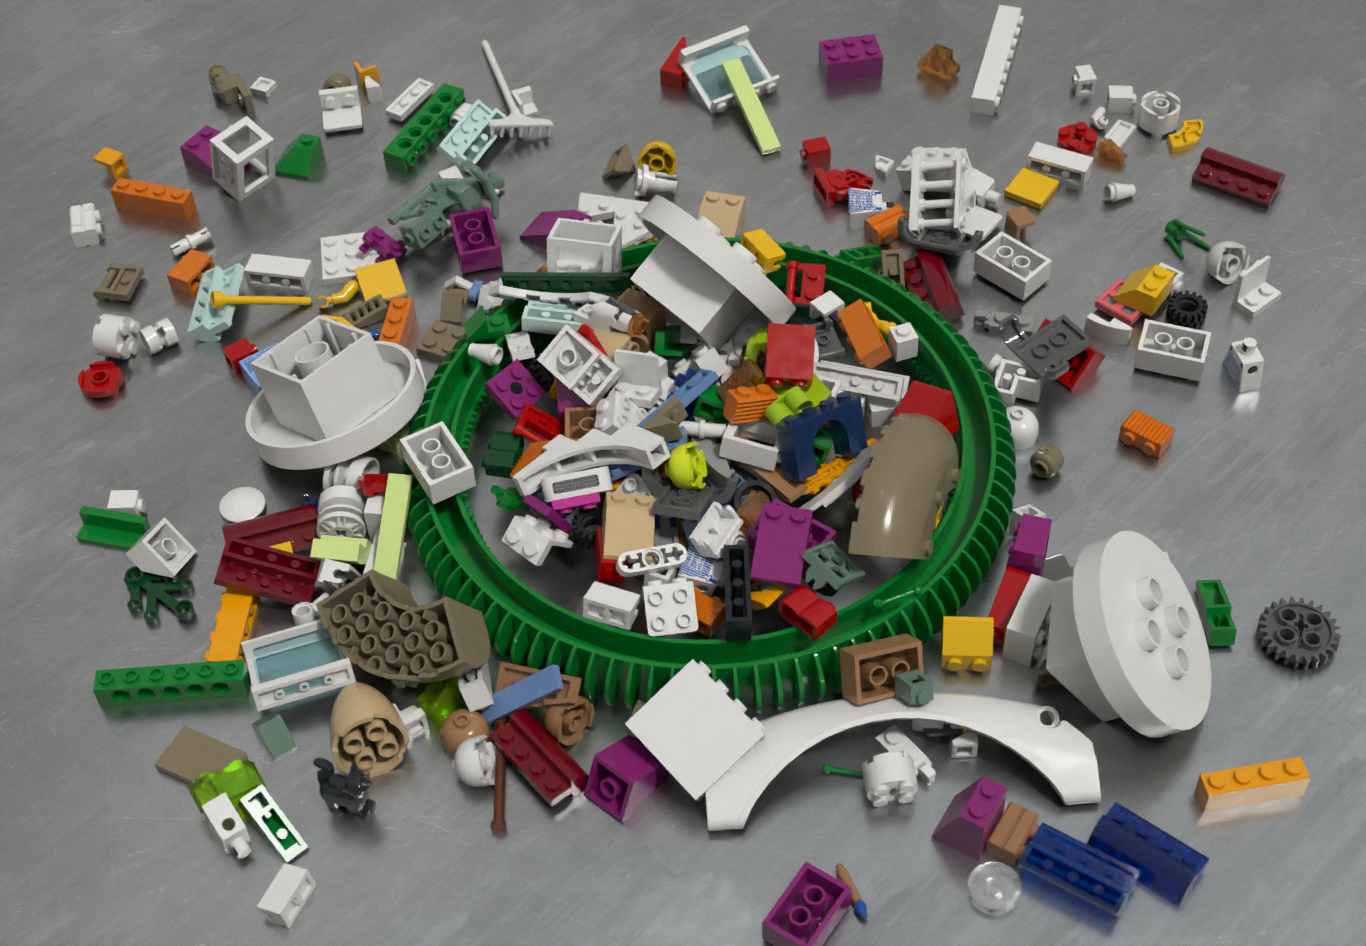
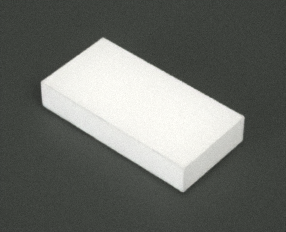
(1121, 133)

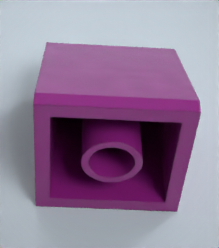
(624, 777)
(972, 817)

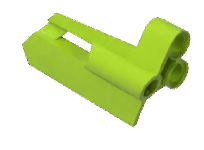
(790, 399)

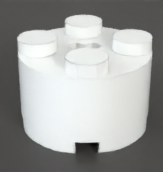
(1159, 113)
(116, 336)
(890, 778)

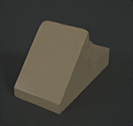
(893, 265)
(454, 305)
(667, 419)

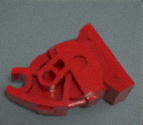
(835, 184)

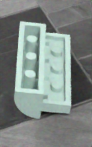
(470, 135)
(548, 317)
(210, 322)

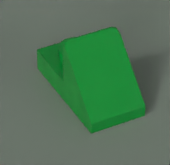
(480, 327)

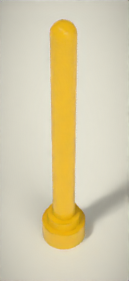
(219, 299)

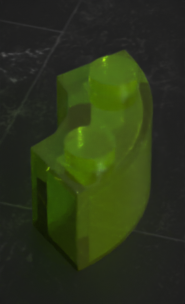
(441, 699)
(235, 780)

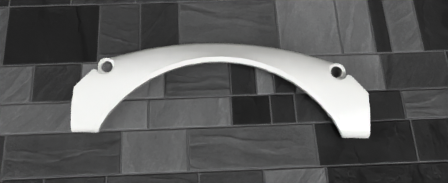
(1054, 750)

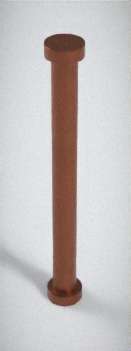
(498, 823)

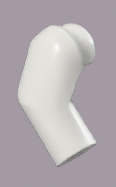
(1098, 118)

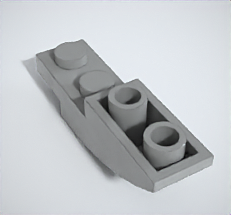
(717, 466)

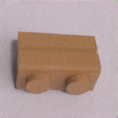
(1012, 834)

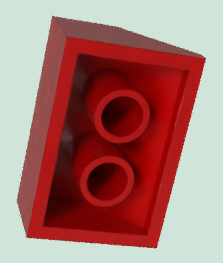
(1080, 366)

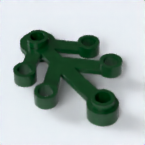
(137, 579)

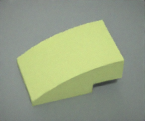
(341, 549)

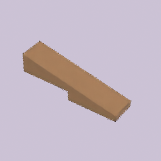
(784, 488)

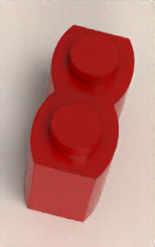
(808, 612)

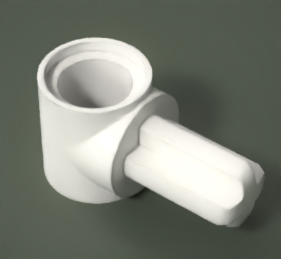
(307, 612)

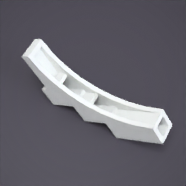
(564, 456)

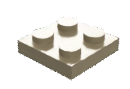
(439, 340)

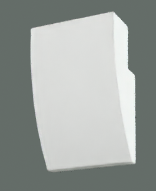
(580, 365)

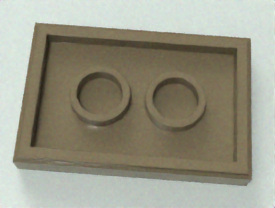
(196, 753)

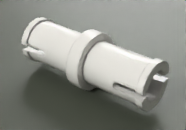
(190, 242)
(704, 429)

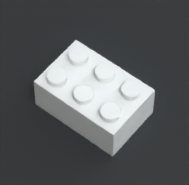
(933, 154)
(1012, 265)
(1172, 350)
(438, 462)
(1029, 622)

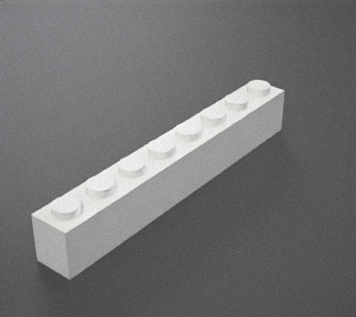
(997, 60)

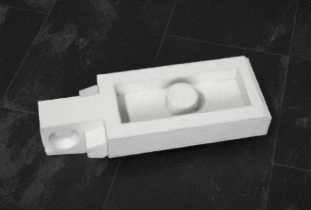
(896, 741)

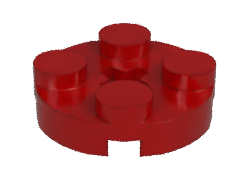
(1070, 135)
(109, 386)
(372, 484)

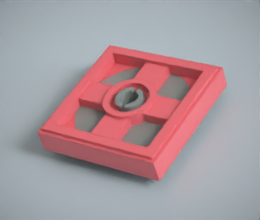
(1116, 309)

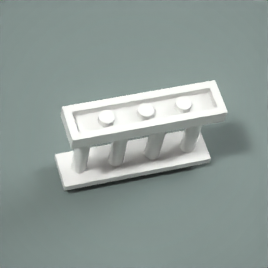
(920, 185)
(865, 380)

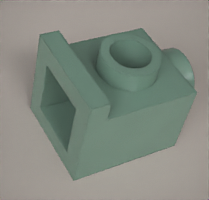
(915, 693)

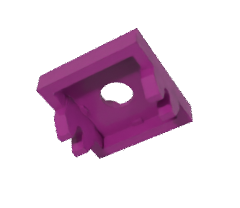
(510, 402)

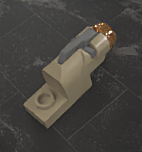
(229, 87)

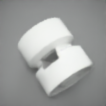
(152, 340)

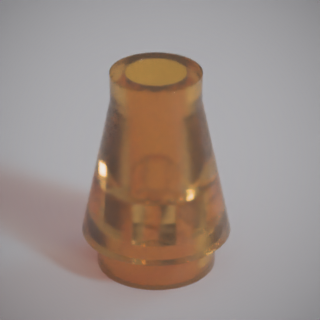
(1109, 150)

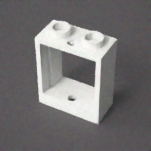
(748, 451)

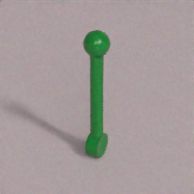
(878, 603)
(826, 768)

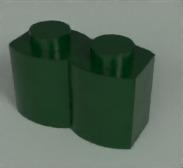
(502, 454)

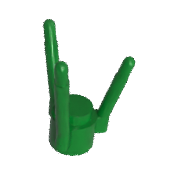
(1177, 230)

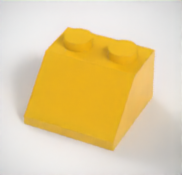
(1146, 289)
(967, 643)

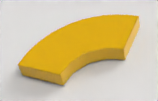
(1187, 136)

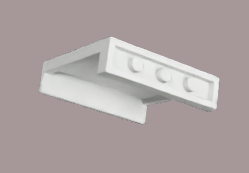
(695, 728)

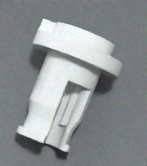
(653, 181)

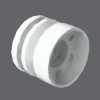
(347, 471)
(341, 512)

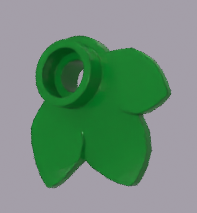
(508, 498)

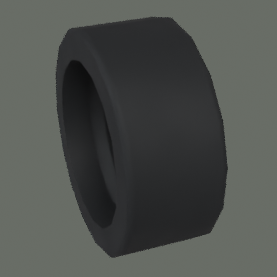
(757, 485)

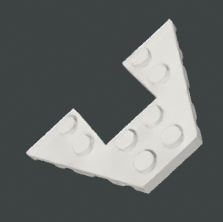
(622, 210)

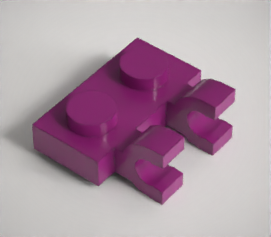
(383, 243)

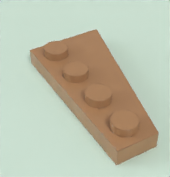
(513, 673)

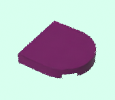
(546, 512)

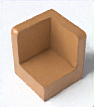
(1018, 219)

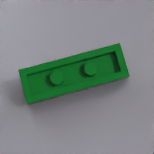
(668, 342)
(111, 528)

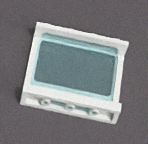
(704, 69)
(295, 665)

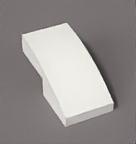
(1112, 332)
(519, 346)

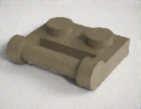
(124, 284)

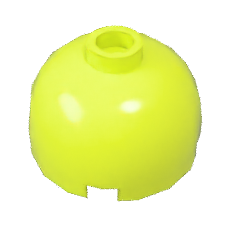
(687, 466)

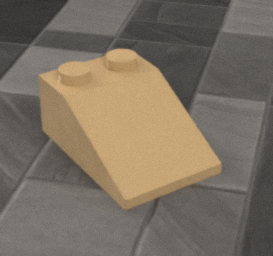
(724, 211)
(627, 524)

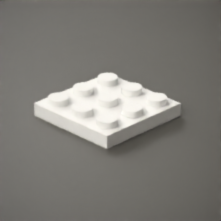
(342, 255)

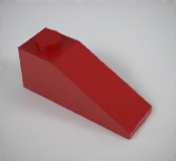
(671, 72)

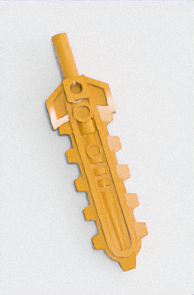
(830, 471)

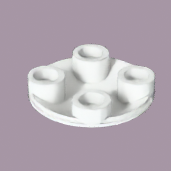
(241, 504)

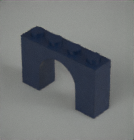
(798, 433)

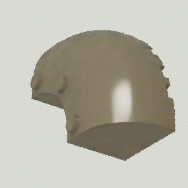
(904, 488)
(398, 640)

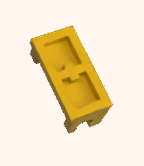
(764, 249)

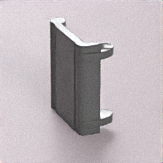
(827, 340)

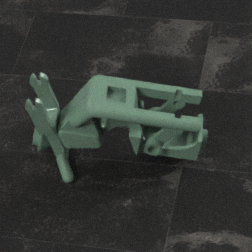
(439, 197)

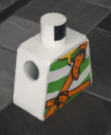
(227, 826)

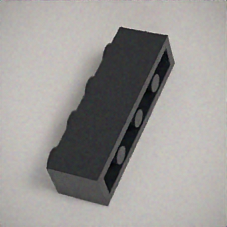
(737, 593)

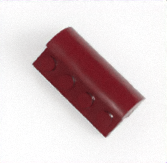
(1238, 177)
(931, 281)
(291, 525)
(267, 571)
(539, 758)

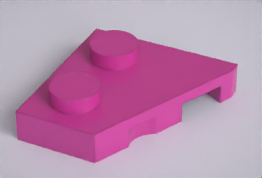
(586, 501)

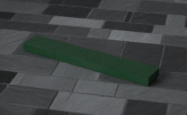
(569, 282)

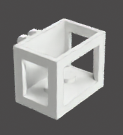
(233, 151)
(584, 247)

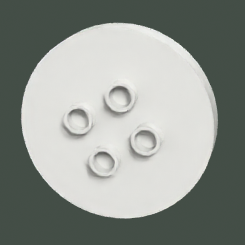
(703, 278)
(330, 395)
(1130, 638)

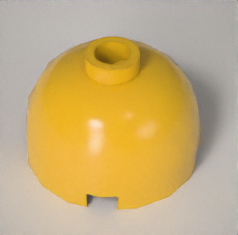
(659, 157)

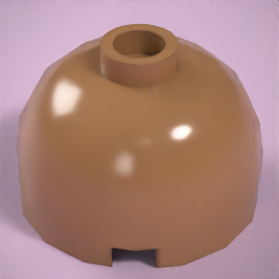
(569, 720)
(460, 726)

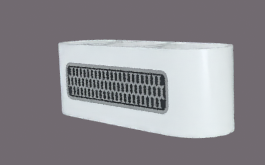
(576, 484)

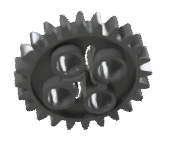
(1317, 632)

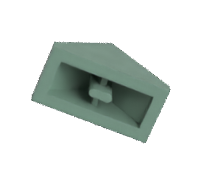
(274, 735)

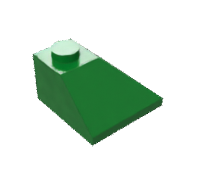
(300, 157)

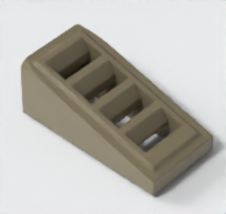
(372, 309)

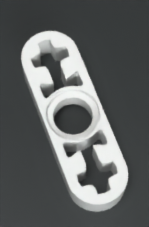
(632, 557)

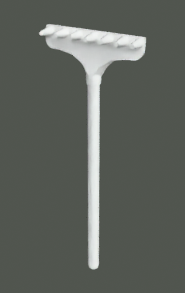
(515, 118)

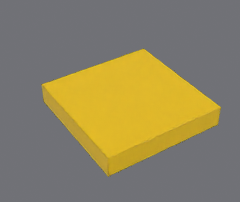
(1031, 188)
(381, 279)

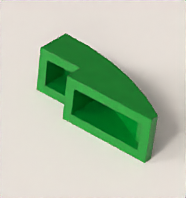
(1216, 613)

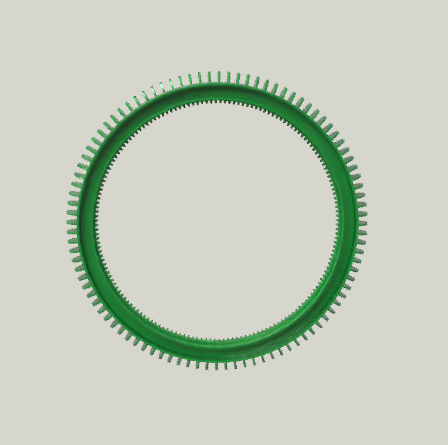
(773, 664)

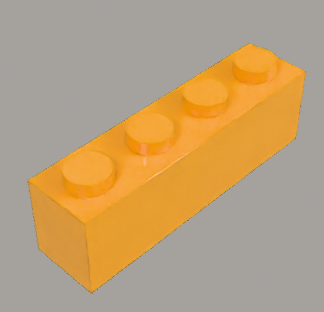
(233, 625)
(1252, 784)

